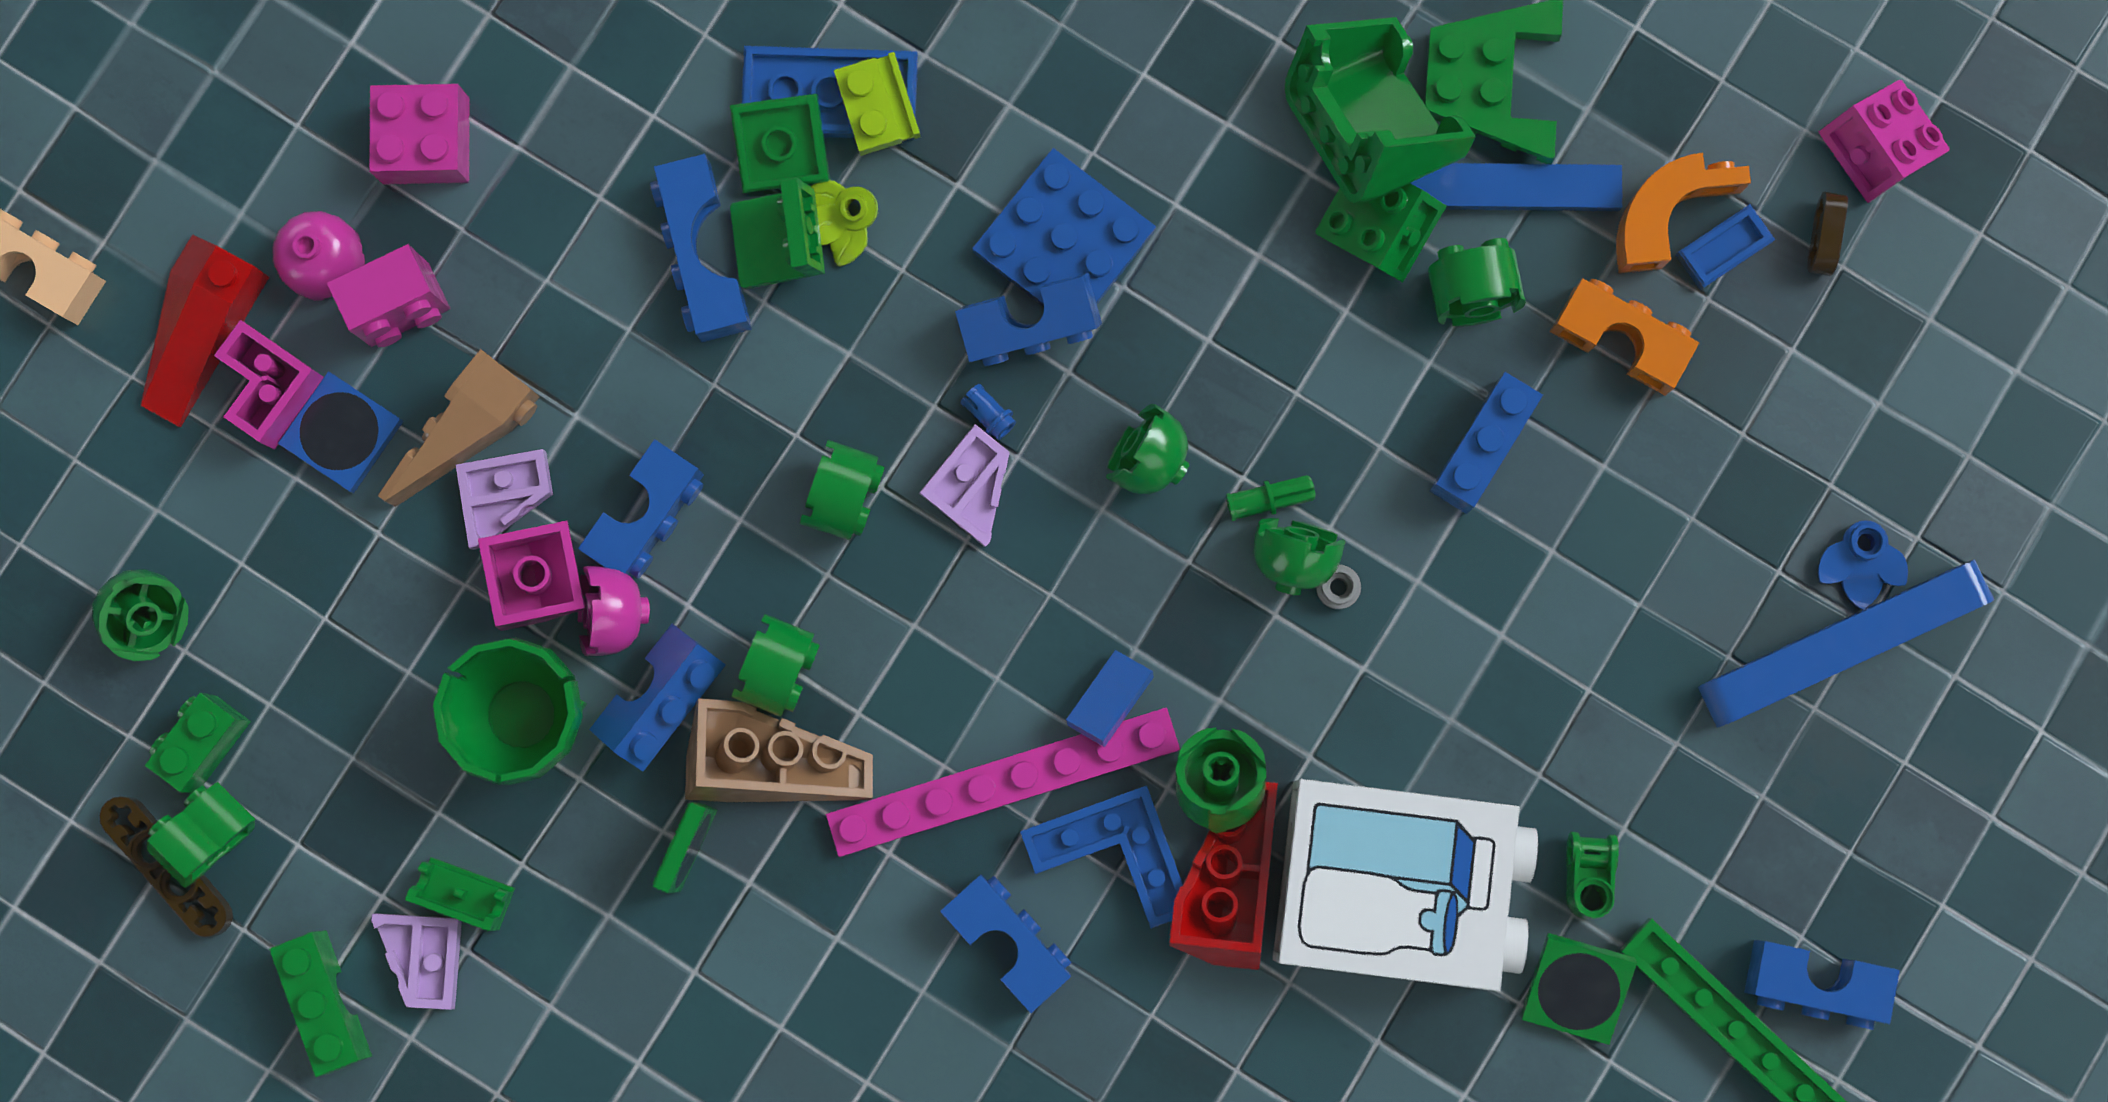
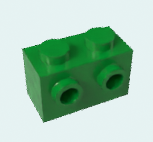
(196, 742)

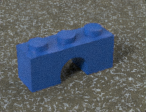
(992, 331)
(1486, 443)
(669, 485)
(681, 676)
(1038, 968)
(1860, 992)

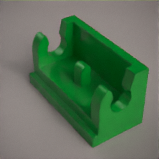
(461, 894)

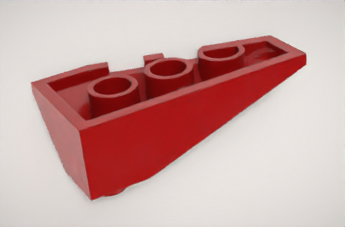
(201, 307)
(1225, 893)

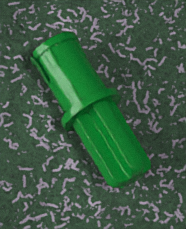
(1270, 497)

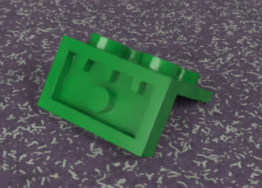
(1384, 230)
(777, 236)

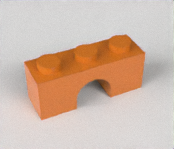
(1660, 348)

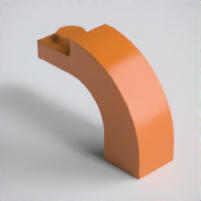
(1643, 228)

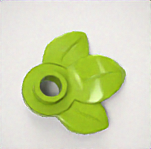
(837, 226)

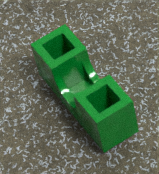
(309, 981)

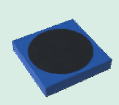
(340, 432)

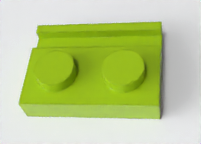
(877, 103)

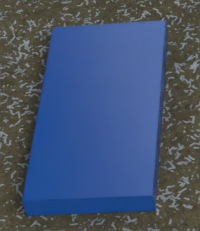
(805, 71)

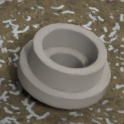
(1353, 589)

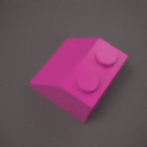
(531, 575)

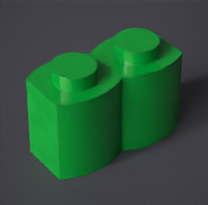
(200, 833)

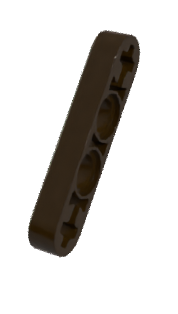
(158, 875)

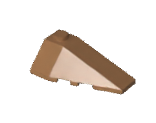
(482, 409)
(757, 758)

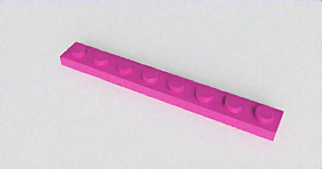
(1000, 783)

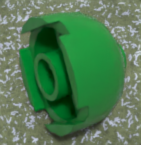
(1150, 454)
(1296, 555)
(139, 614)

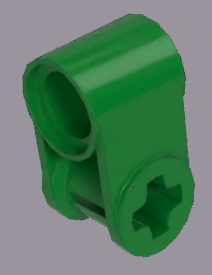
(1592, 871)

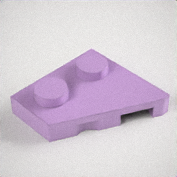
(970, 484)
(501, 491)
(423, 957)

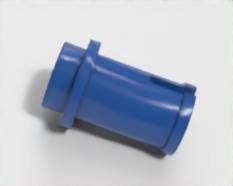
(988, 412)

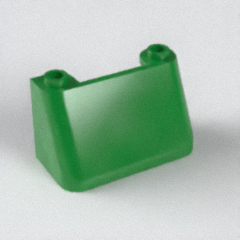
(1365, 112)

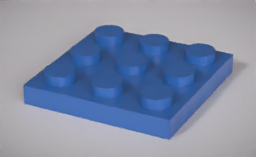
(1063, 228)

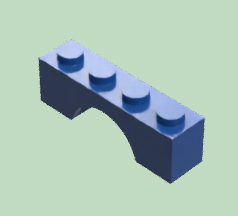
(689, 196)

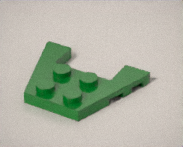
(1473, 74)

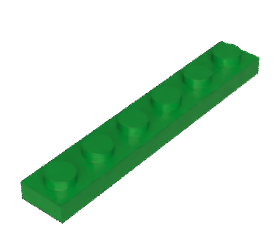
(1725, 1018)

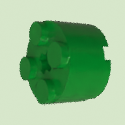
(1476, 283)
(841, 491)
(775, 665)
(1220, 754)

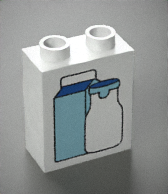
(1402, 885)

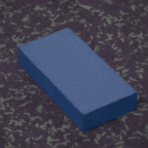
(1725, 247)
(1110, 698)

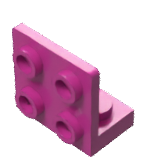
(1884, 140)

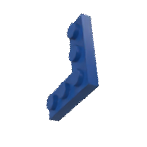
(1122, 820)

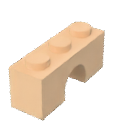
(60, 282)

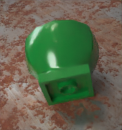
(508, 711)

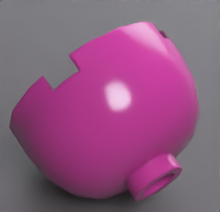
(315, 251)
(611, 611)

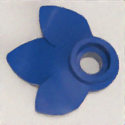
(1863, 571)

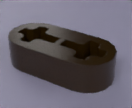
(1827, 233)

